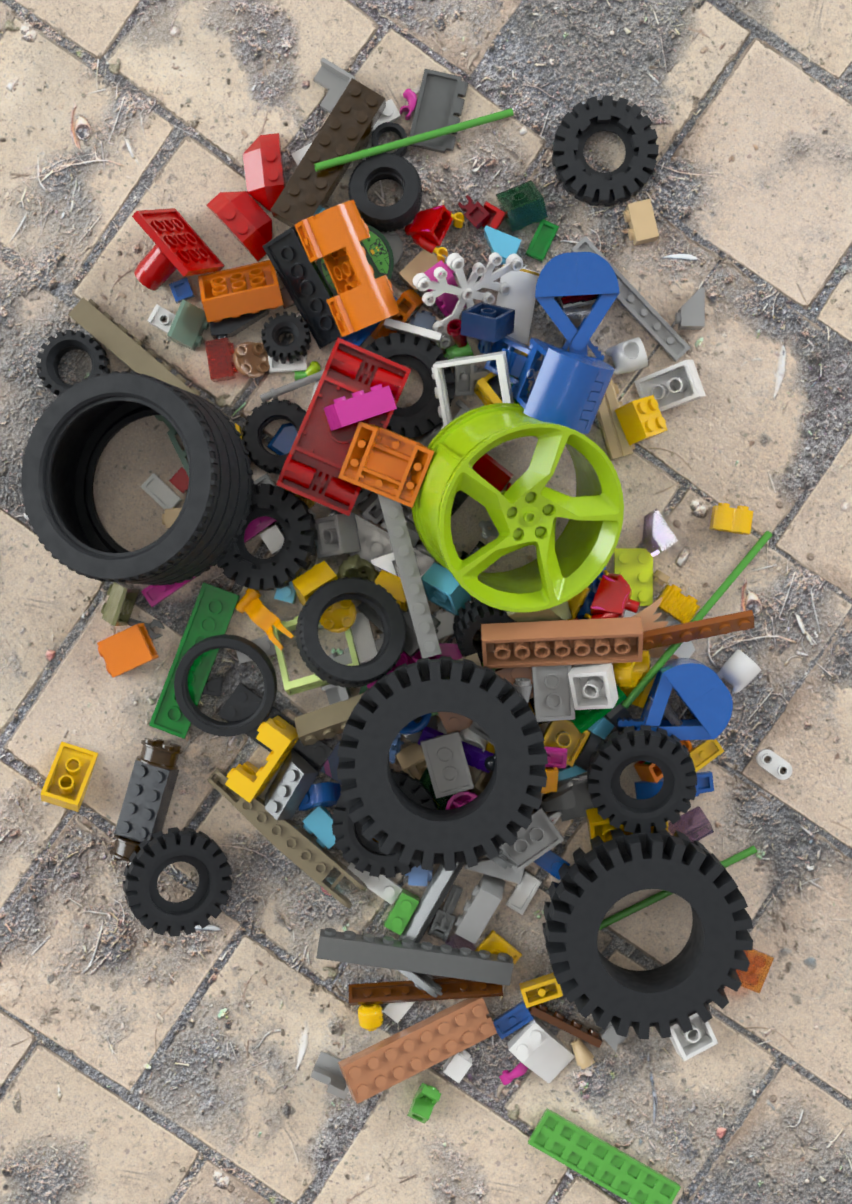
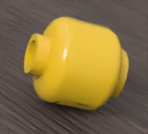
(370, 1016)

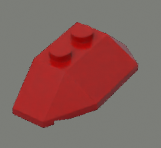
(264, 170)
(244, 220)

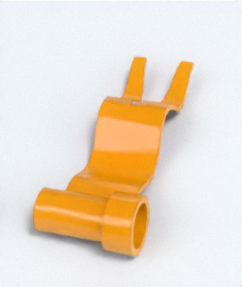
(261, 615)

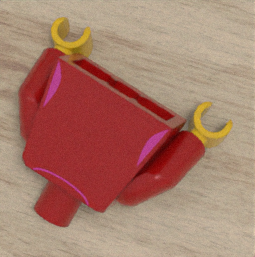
(431, 227)
(612, 598)

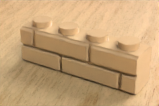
(610, 427)

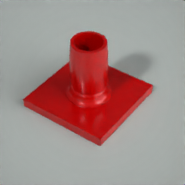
(175, 248)

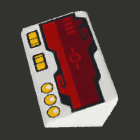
(571, 302)

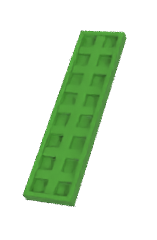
(601, 1161)

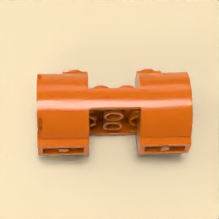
(337, 239)

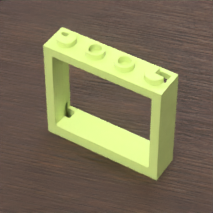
(312, 681)

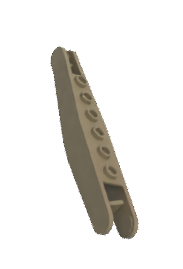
(290, 840)

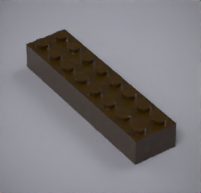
(340, 135)

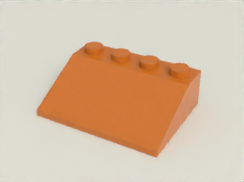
(240, 291)

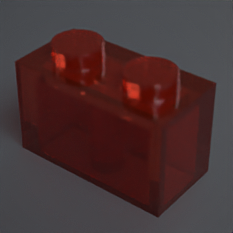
(220, 359)

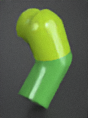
(312, 369)

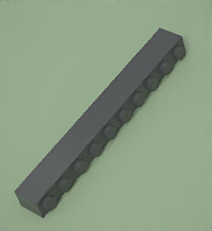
(415, 957)

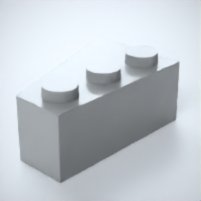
(479, 908)

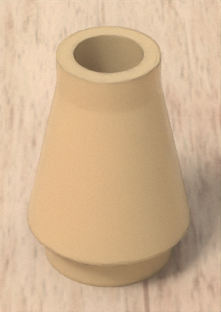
(582, 1054)

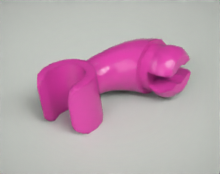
(412, 101)
(507, 1077)

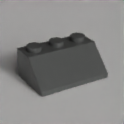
(289, 786)

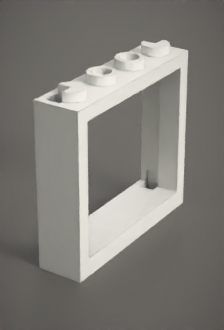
(441, 390)

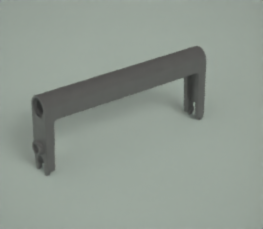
(426, 911)

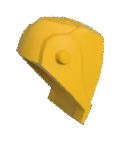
(631, 673)

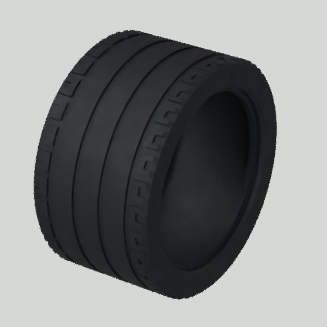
(62, 468)

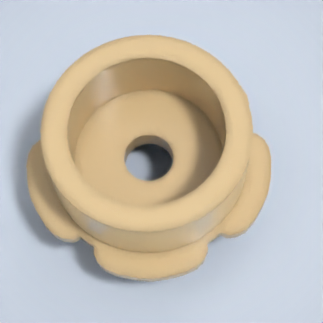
(660, 577)

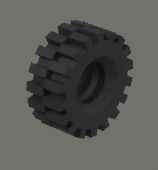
(286, 324)

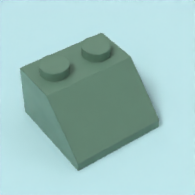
(188, 326)

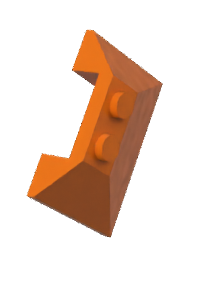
(386, 463)

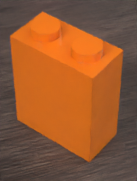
(127, 650)

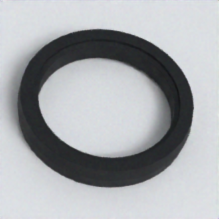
(206, 723)

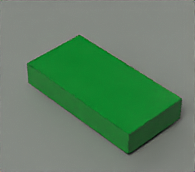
(542, 240)

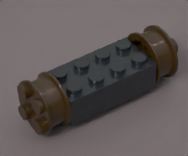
(146, 797)

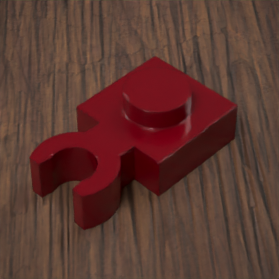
(475, 213)

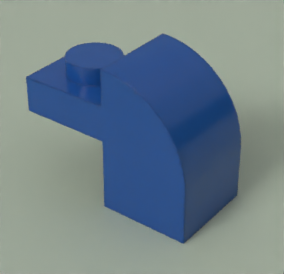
(321, 794)

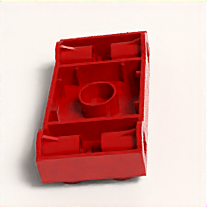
(320, 453)

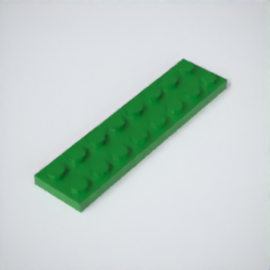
(208, 618)

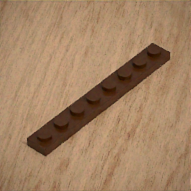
(407, 992)

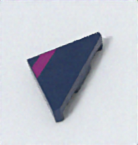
(331, 764)

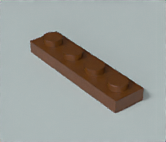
(573, 1027)

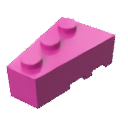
(446, 301)
(359, 407)

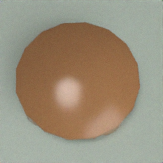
(251, 359)

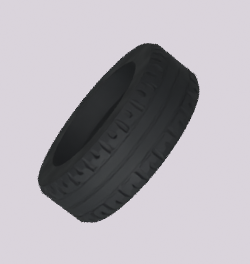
(380, 602)

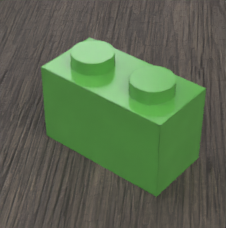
(401, 911)

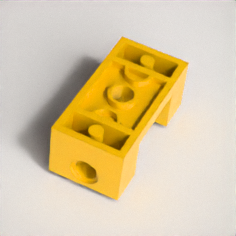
(249, 780)

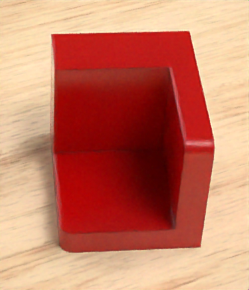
(497, 216)

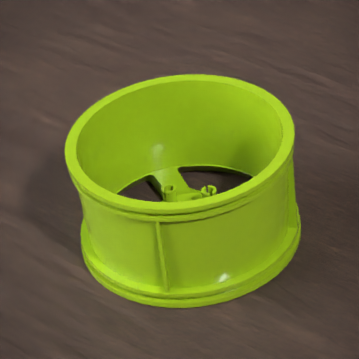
(523, 512)

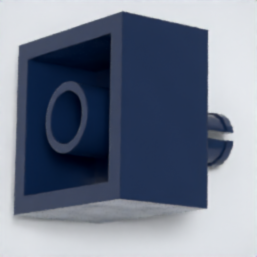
(487, 323)

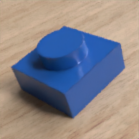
(181, 290)

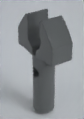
(154, 623)

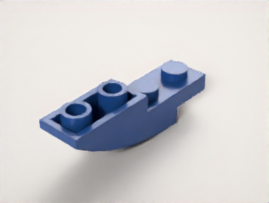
(648, 789)

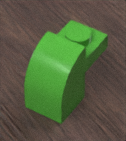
(423, 1103)

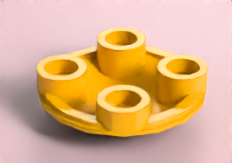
(339, 616)

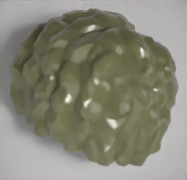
(354, 568)

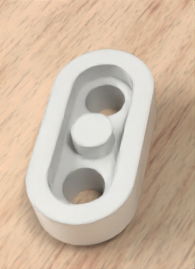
(774, 764)

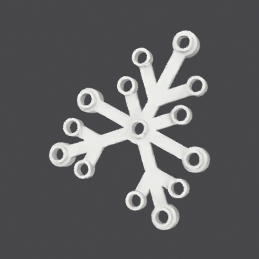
(467, 289)

